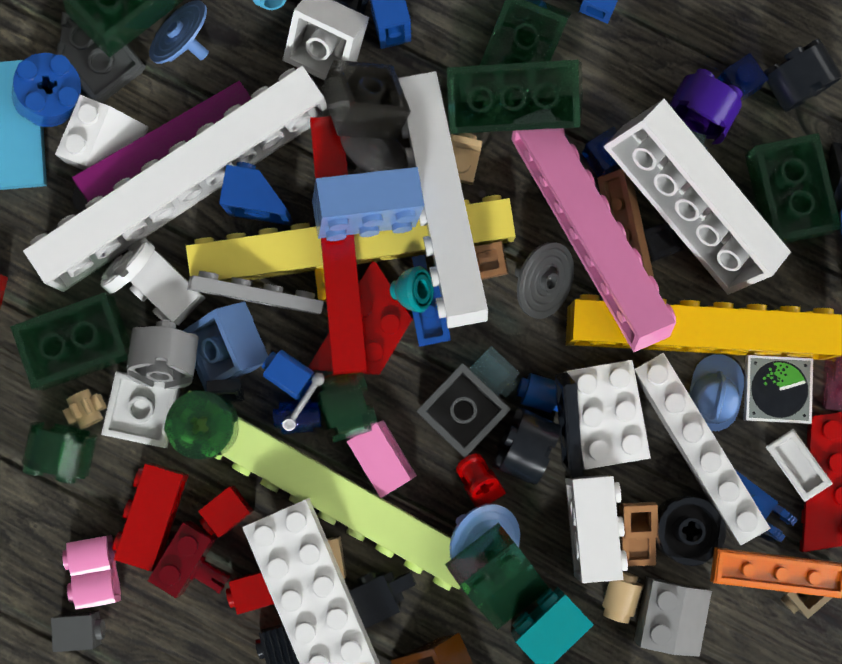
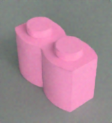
(92, 572)

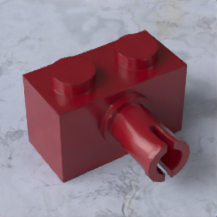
(186, 561)

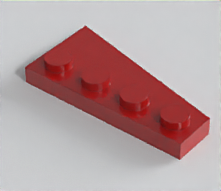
(824, 511)

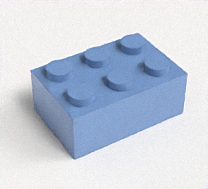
(367, 203)

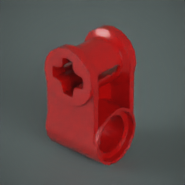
(479, 480)

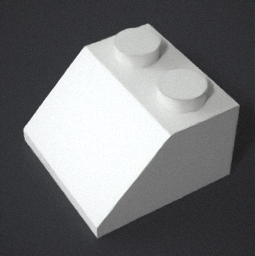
(96, 133)

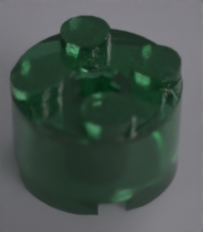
(345, 406)
(182, 425)
(59, 451)

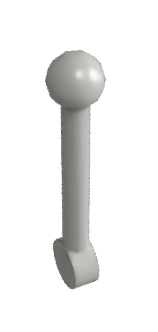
(290, 421)

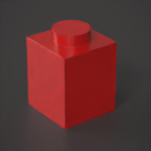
(224, 512)
(248, 593)

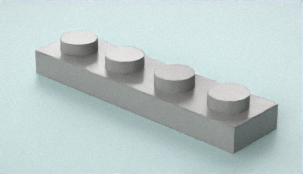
(241, 290)

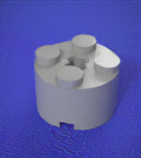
(162, 355)

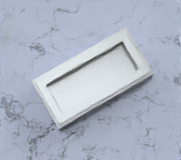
(799, 465)

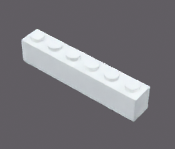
(700, 450)

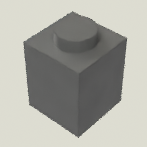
(77, 631)

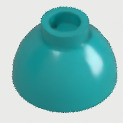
(413, 289)

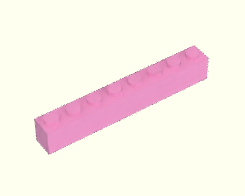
(596, 236)

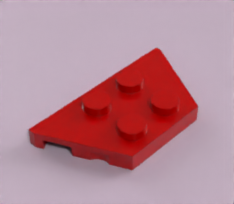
(382, 321)

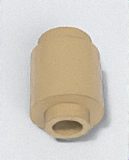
(622, 598)

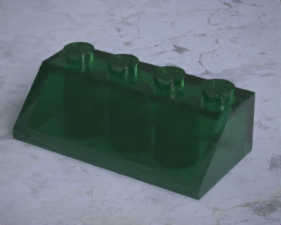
(515, 96)

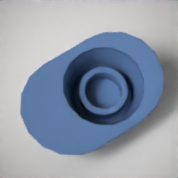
(717, 390)

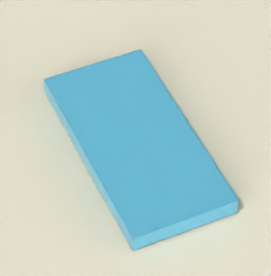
(20, 140)

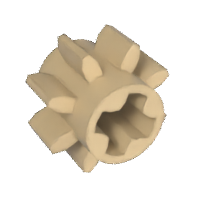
(84, 409)

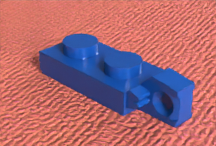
(428, 325)

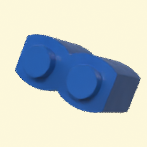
(287, 374)

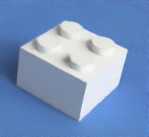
(323, 33)

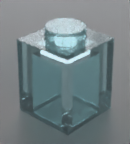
(495, 372)

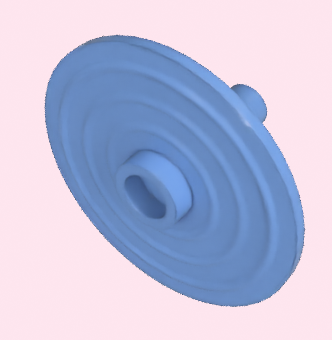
(179, 34)
(479, 521)

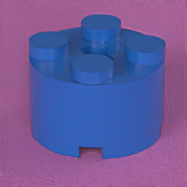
(50, 72)

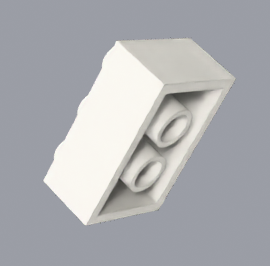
(610, 415)
(595, 528)

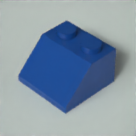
(250, 196)

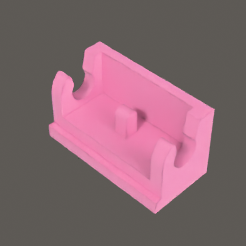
(382, 459)

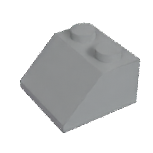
(672, 617)

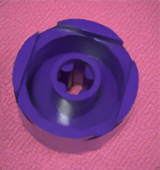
(707, 104)

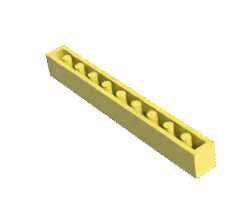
(300, 249)

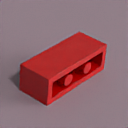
(149, 516)

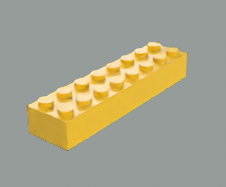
(718, 329)

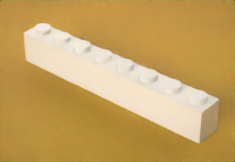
(444, 206)

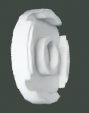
(127, 266)

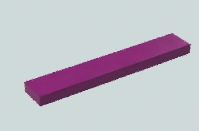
(129, 160)

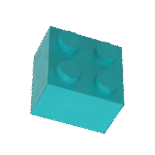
(550, 627)

